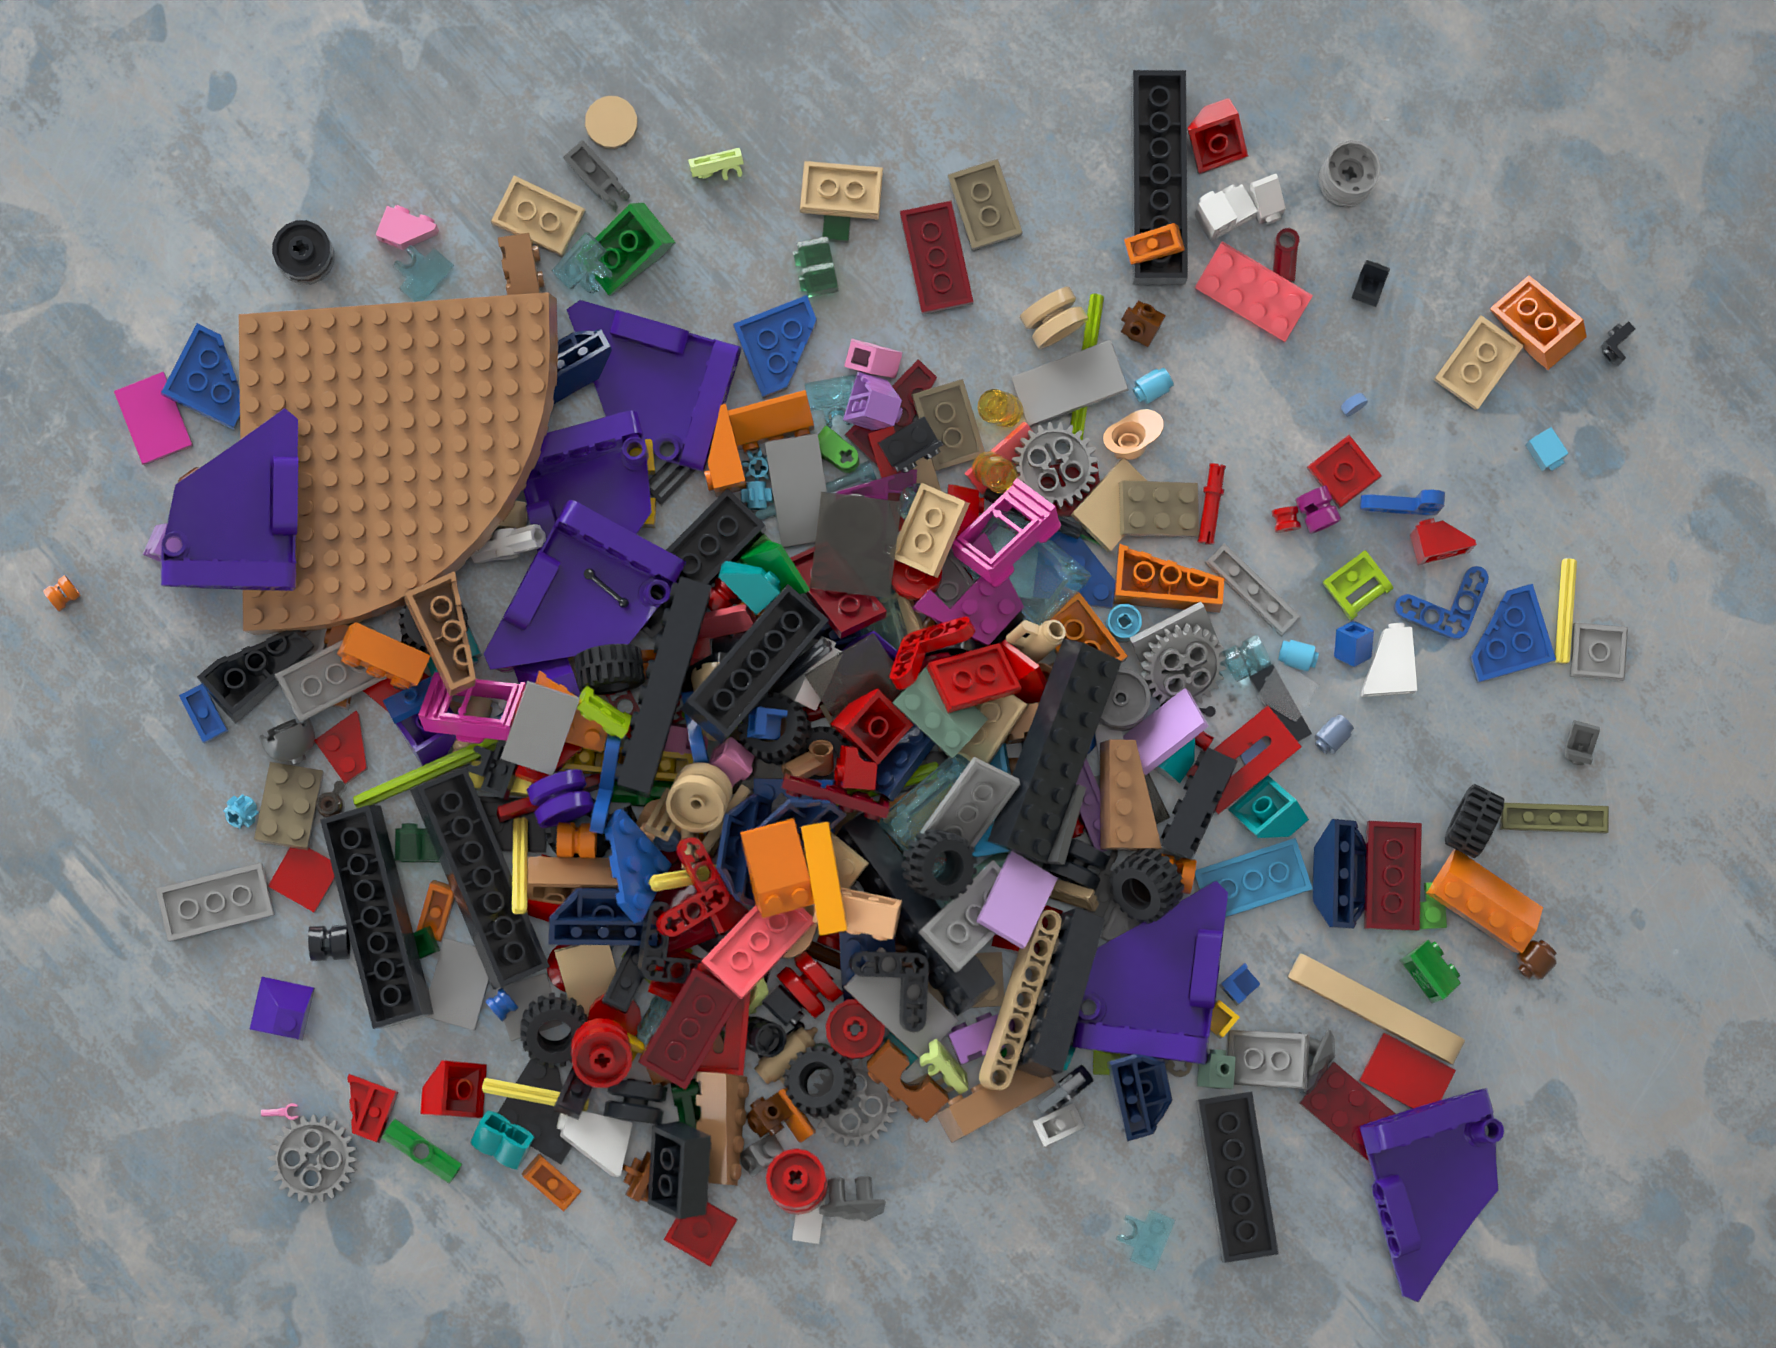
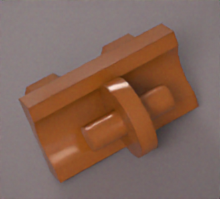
(638, 1178)

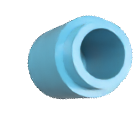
(1153, 385)
(1298, 655)

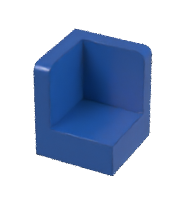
(1353, 643)
(765, 723)
(1239, 984)

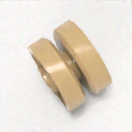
(1053, 317)
(699, 797)

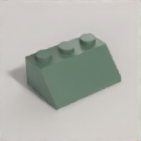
(926, 710)

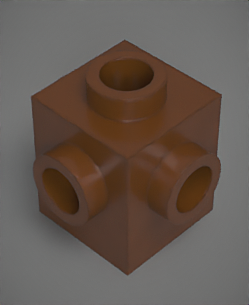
(1142, 323)
(768, 1115)

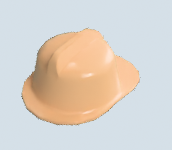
(1133, 434)

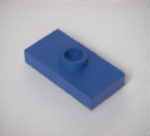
(407, 701)

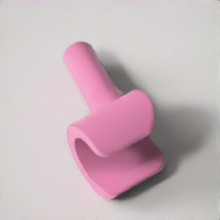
(279, 1112)

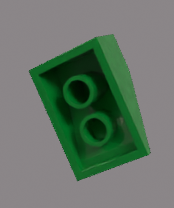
(632, 245)
(774, 558)
(1431, 971)

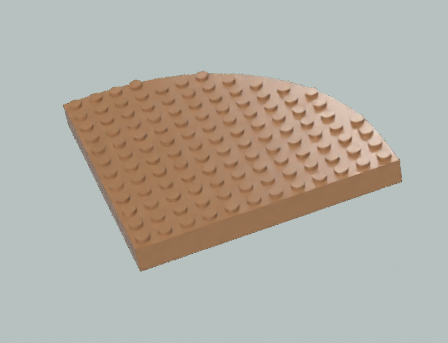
(406, 440)

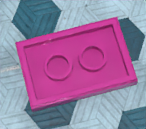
(152, 419)

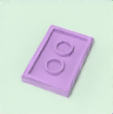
(1167, 730)
(1017, 899)

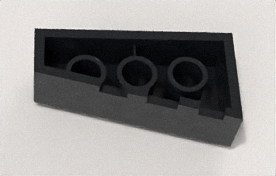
(1199, 802)

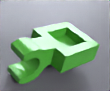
(1432, 912)

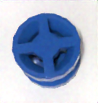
(501, 1004)

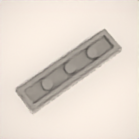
(1253, 590)

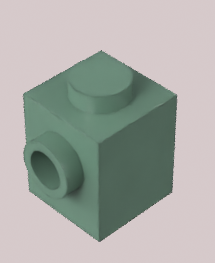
(1217, 1071)

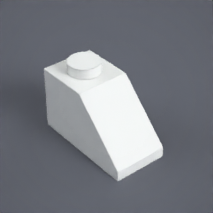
(1268, 199)

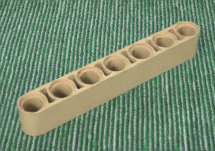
(1376, 1009)
(1011, 1010)

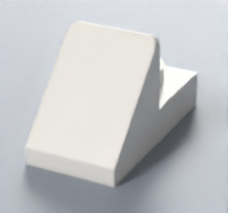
(1058, 1124)

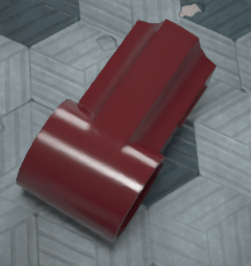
(1286, 258)

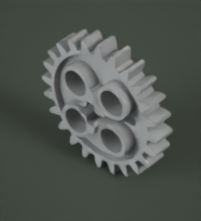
(1077, 457)
(1183, 664)
(870, 1091)
(296, 1140)

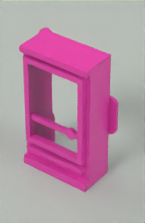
(1042, 526)
(470, 728)

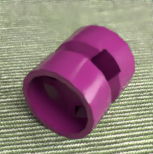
(1309, 505)

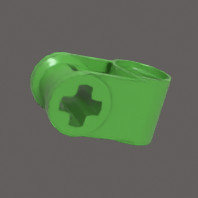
(834, 447)

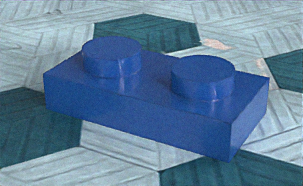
(203, 713)

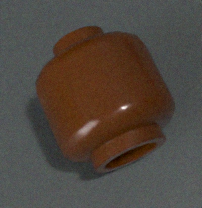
(1536, 960)

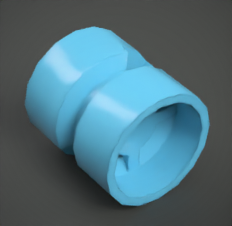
(1123, 622)

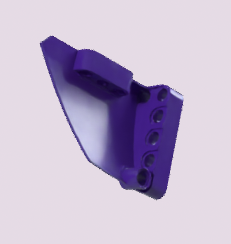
(664, 376)
(594, 469)
(238, 515)
(562, 611)
(1158, 984)
(1432, 1180)

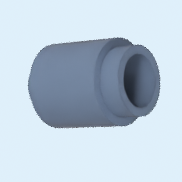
(1333, 734)

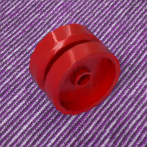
(811, 983)
(841, 1038)
(601, 1053)
(795, 1165)

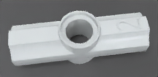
(509, 543)

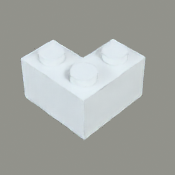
(1224, 211)

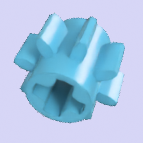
(752, 460)
(756, 495)
(241, 811)

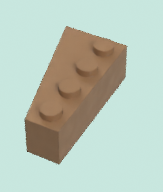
(520, 264)
(441, 624)
(1124, 800)
(558, 877)
(723, 1119)

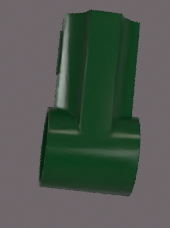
(685, 1102)

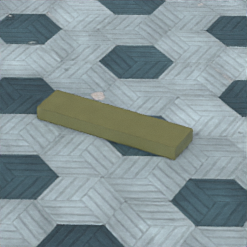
(1555, 818)

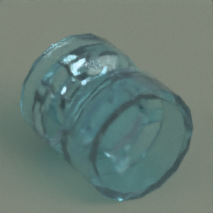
(1246, 658)

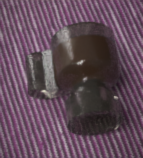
(332, 802)

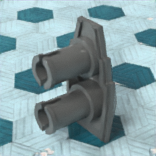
(1324, 1053)
(862, 1208)

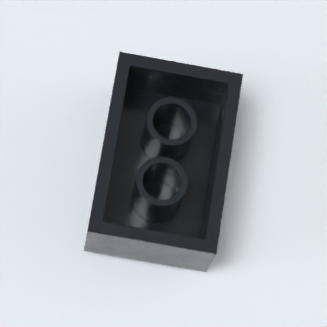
(679, 1170)

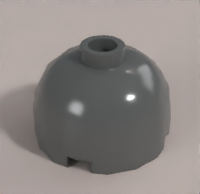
(289, 741)

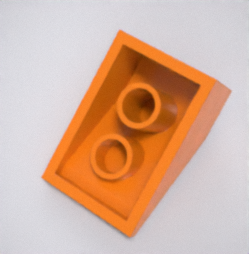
(1540, 322)
(724, 460)
(1086, 627)
(777, 868)

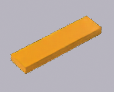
(824, 878)

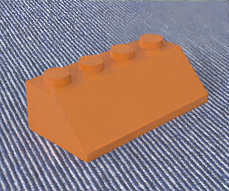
(1486, 901)

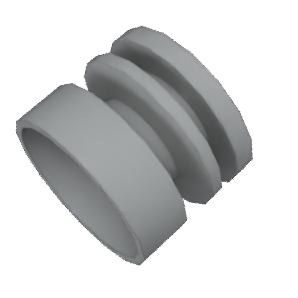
(1363, 169)

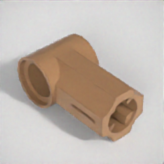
(814, 762)

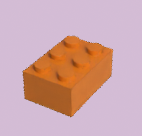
(382, 656)

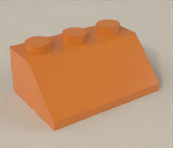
(771, 420)

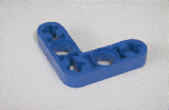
(1426, 503)
(1455, 613)
(695, 735)
(606, 784)

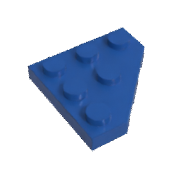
(776, 342)
(205, 378)
(1101, 586)
(1513, 638)
(633, 864)

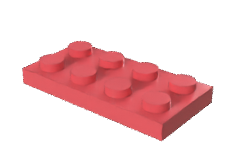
(1253, 291)
(755, 947)

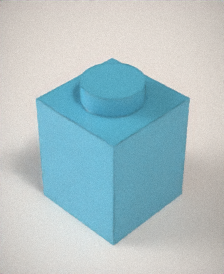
(1547, 450)

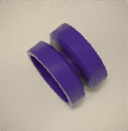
(560, 798)

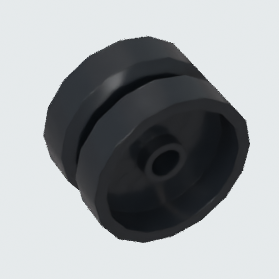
(294, 239)
(1078, 860)
(635, 1101)

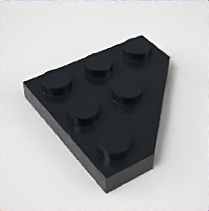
(538, 1117)

